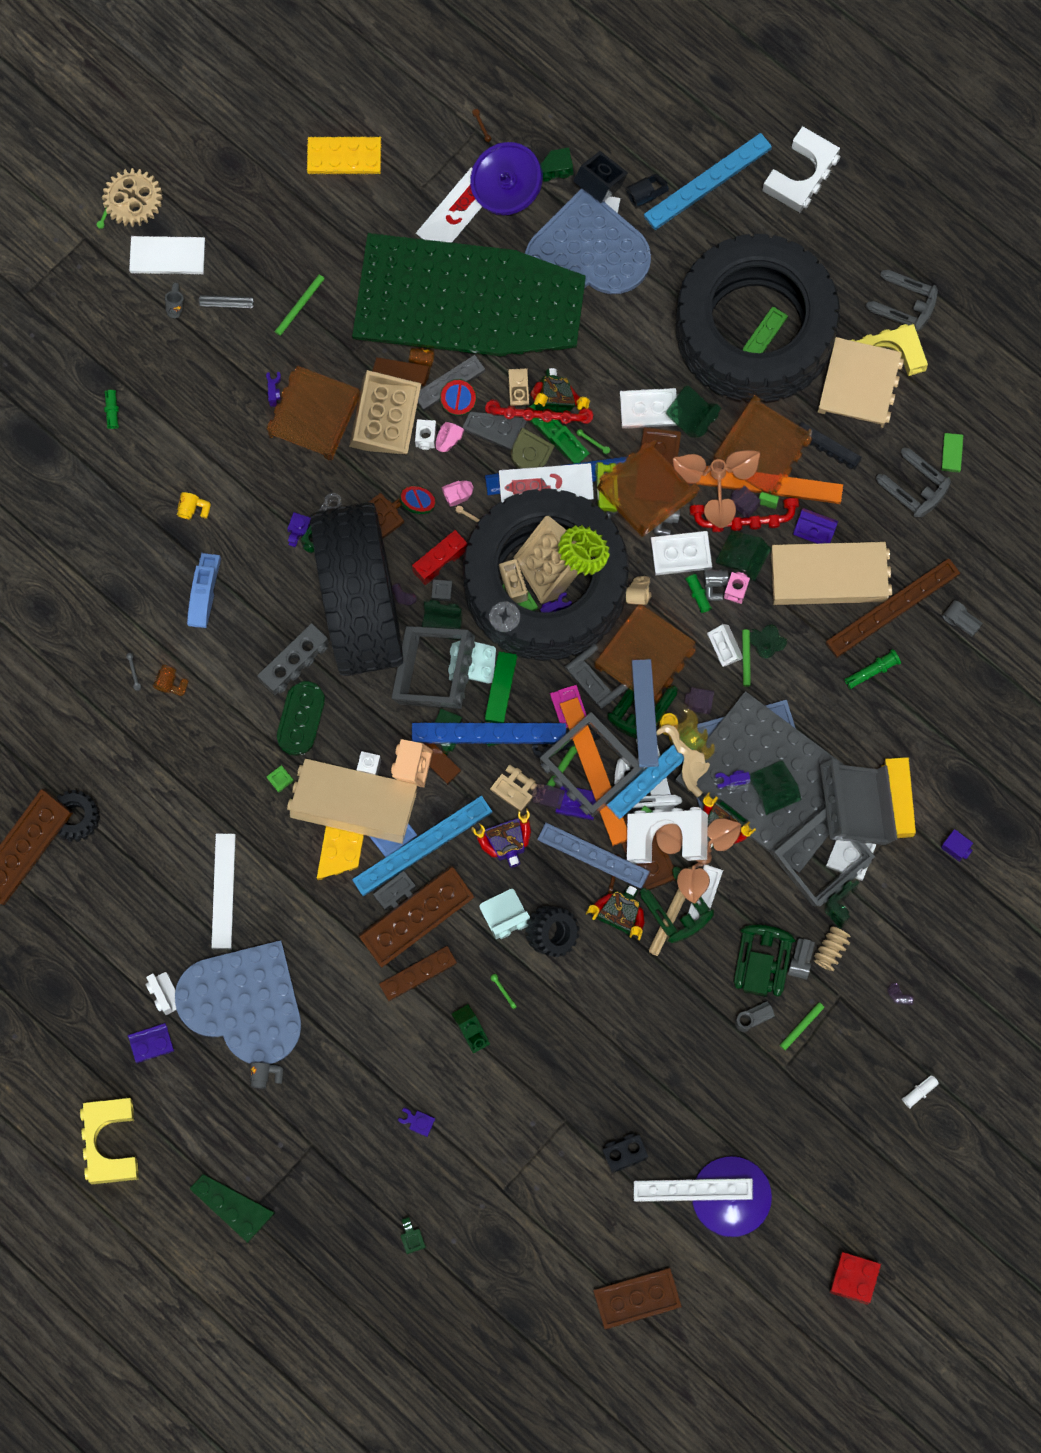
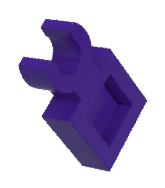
(419, 1123)

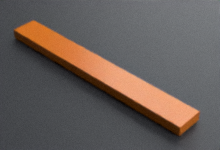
(790, 487)
(593, 769)

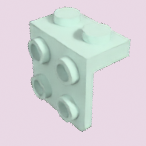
(482, 662)
(504, 914)

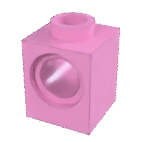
(734, 594)

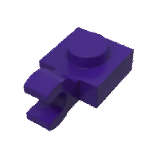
(273, 392)
(297, 527)
(556, 605)
(738, 778)

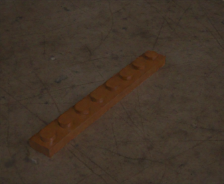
(892, 608)

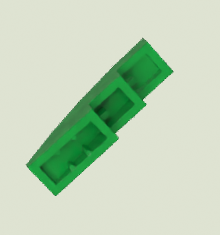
(561, 438)
(501, 687)

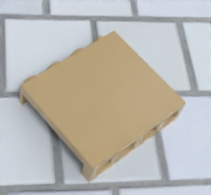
(861, 381)

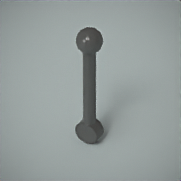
(136, 686)

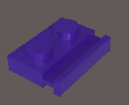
(815, 527)
(572, 808)
(151, 1043)

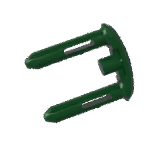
(629, 726)
(691, 926)
(767, 934)

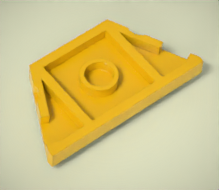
(339, 852)

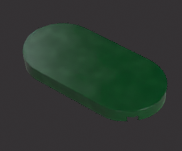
(300, 718)

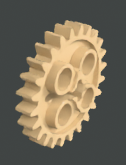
(123, 210)

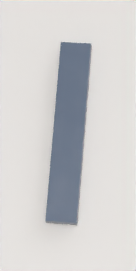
(645, 713)
(593, 855)

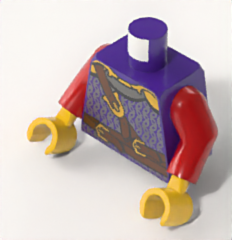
(506, 839)

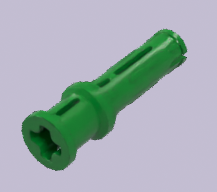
(880, 665)

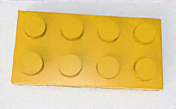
(344, 155)

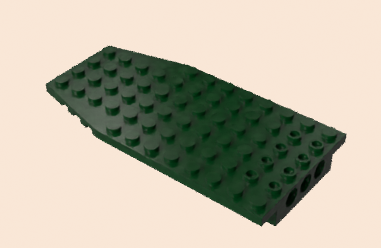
(465, 298)

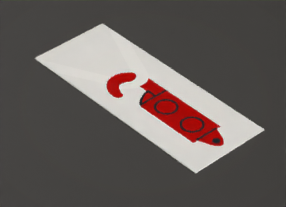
(452, 213)
(567, 477)

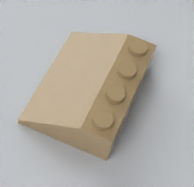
(385, 414)
(542, 563)

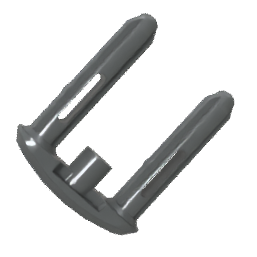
(926, 309)
(933, 498)

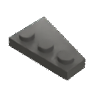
(494, 428)

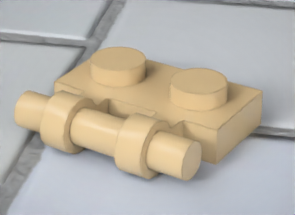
(511, 792)

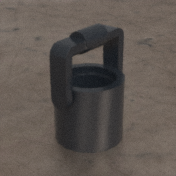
(643, 191)

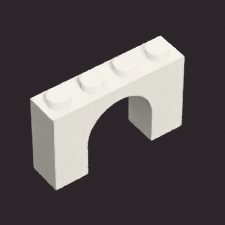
(798, 193)
(644, 825)

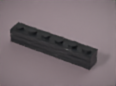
(833, 448)

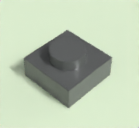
(441, 590)

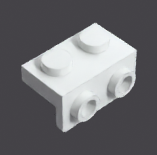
(164, 992)

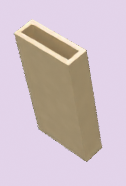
(830, 573)
(352, 800)

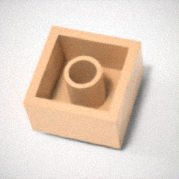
(412, 762)

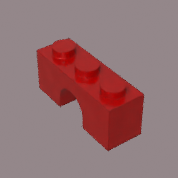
(430, 564)

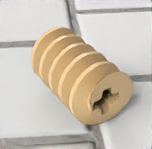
(831, 948)

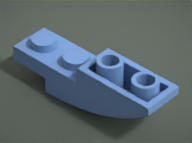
(202, 590)

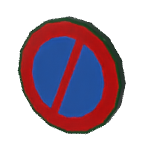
(458, 397)
(417, 499)

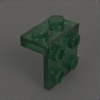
(692, 412)

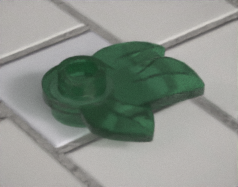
(767, 638)

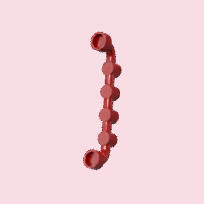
(494, 407)
(754, 521)

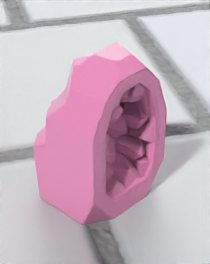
(448, 436)
(457, 492)

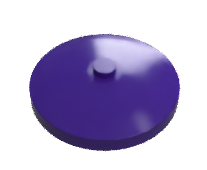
(506, 178)
(734, 1217)

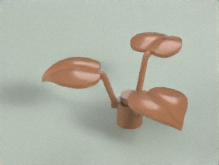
(741, 463)
(696, 881)

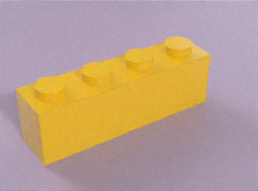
(901, 796)

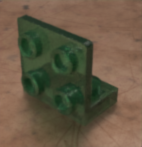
(744, 553)
(442, 616)
(775, 787)
(837, 912)

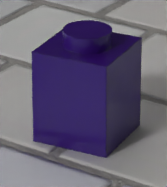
(957, 846)

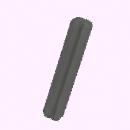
(226, 301)

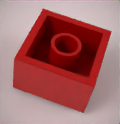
(855, 1278)

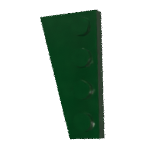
(234, 1209)

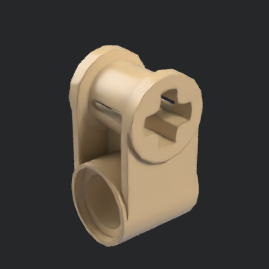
(638, 591)

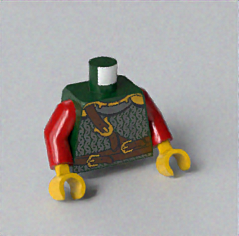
(556, 394)
(723, 810)
(620, 912)

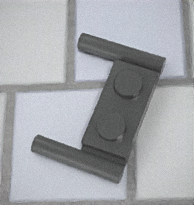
(590, 682)

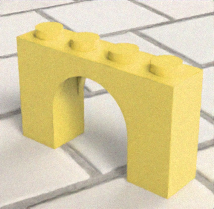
(903, 340)
(95, 1117)

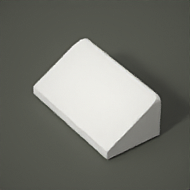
(725, 645)

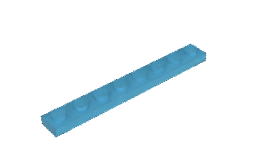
(707, 181)
(422, 846)

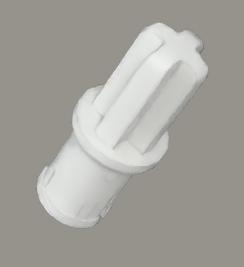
(920, 1091)

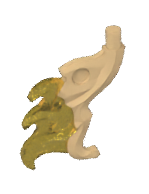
(692, 747)

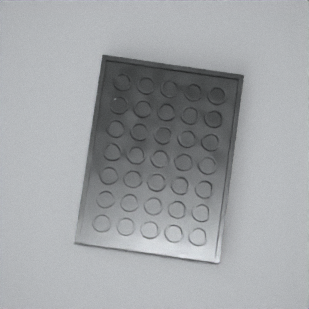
(752, 740)

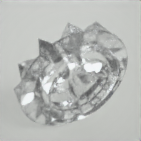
(509, 623)

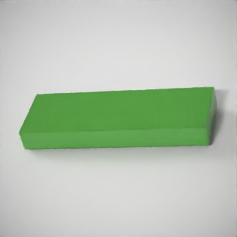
(766, 331)

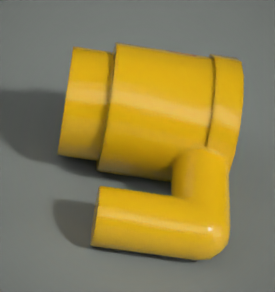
(188, 504)
(668, 719)

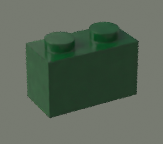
(759, 974)

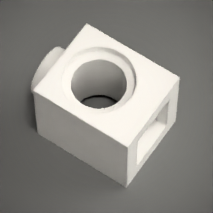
(425, 426)
(369, 763)

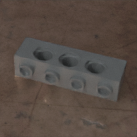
(311, 636)

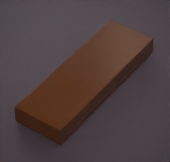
(402, 370)
(442, 764)

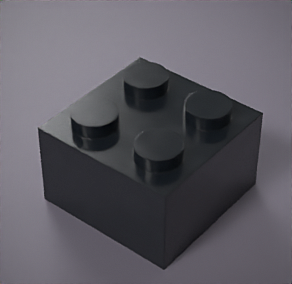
(600, 176)

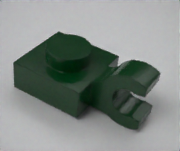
(412, 1238)

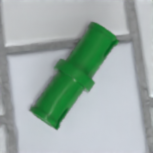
(111, 409)
(698, 593)

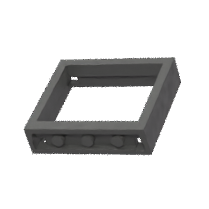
(460, 677)
(573, 793)
(834, 886)

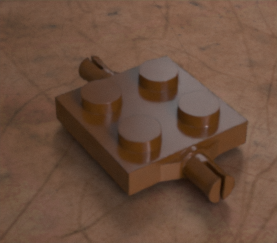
(387, 514)

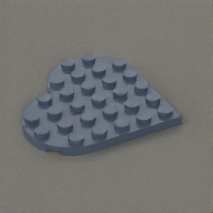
(595, 243)
(245, 1000)

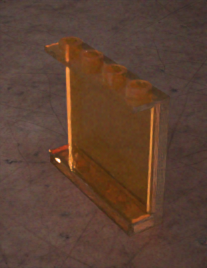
(314, 411)
(772, 436)
(646, 489)
(645, 638)

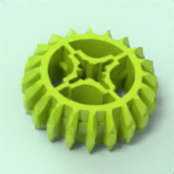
(587, 546)

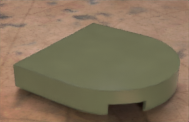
(530, 450)

